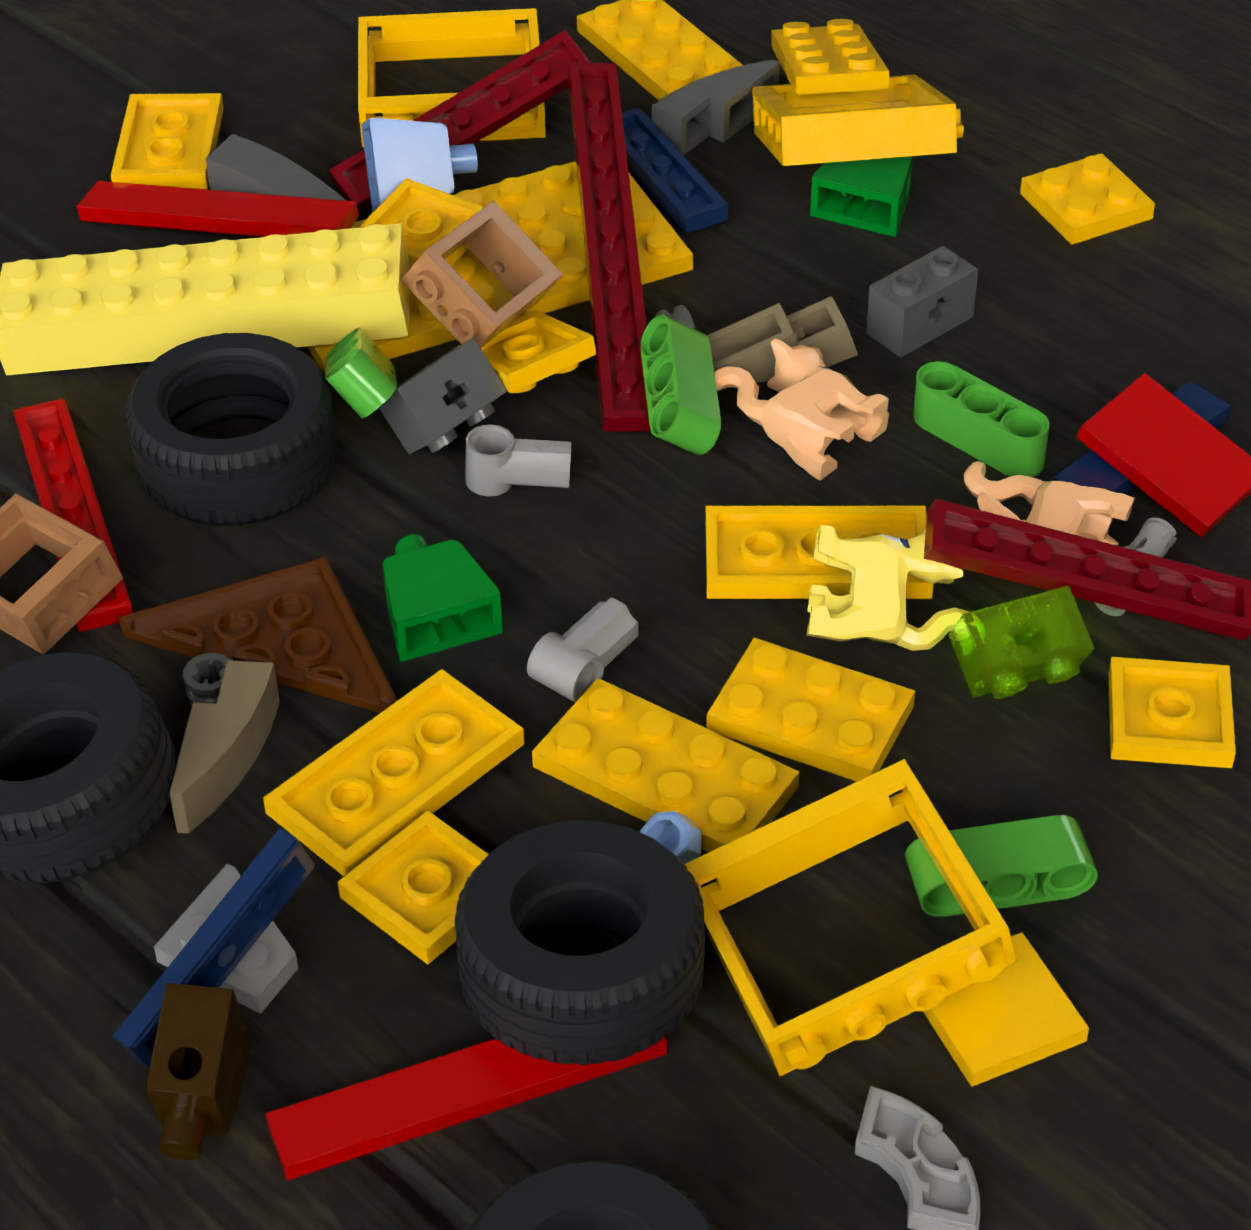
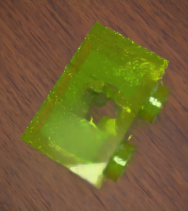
(1021, 643)

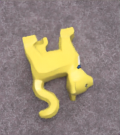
(877, 591)

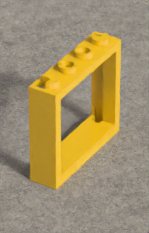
(439, 38)
(856, 125)
(812, 837)

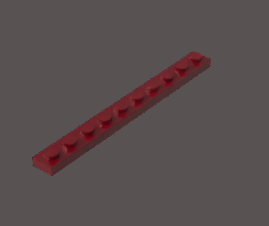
(609, 244)

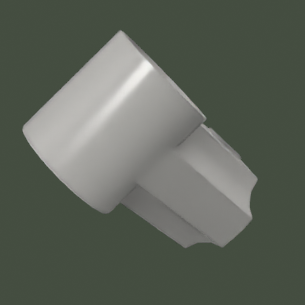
(499, 461)
(579, 656)

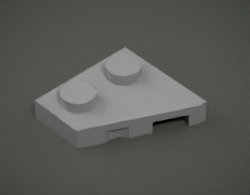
(260, 971)

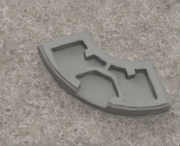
(923, 1161)

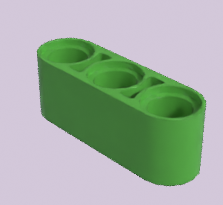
(360, 373)
(680, 385)
(980, 419)
(1014, 862)

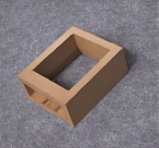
(505, 253)
(67, 589)

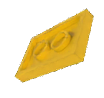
(168, 139)
(811, 710)

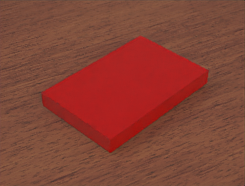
(1170, 454)

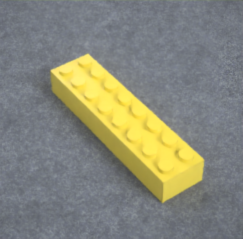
(152, 299)

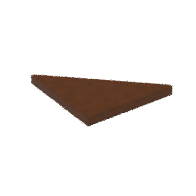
(278, 618)

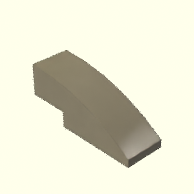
(749, 340)
(223, 741)

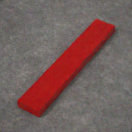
(213, 210)
(68, 491)
(421, 1102)

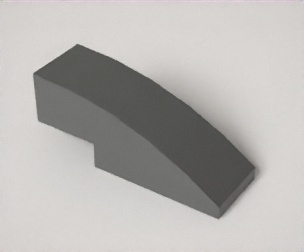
(713, 105)
(253, 168)

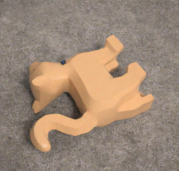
(810, 406)
(1054, 503)

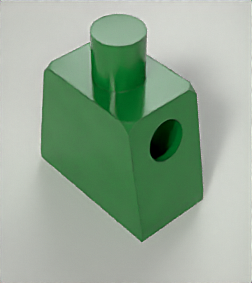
(863, 193)
(438, 597)

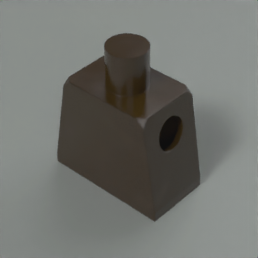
(197, 1066)

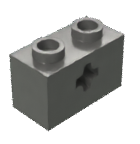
(921, 301)
(463, 381)

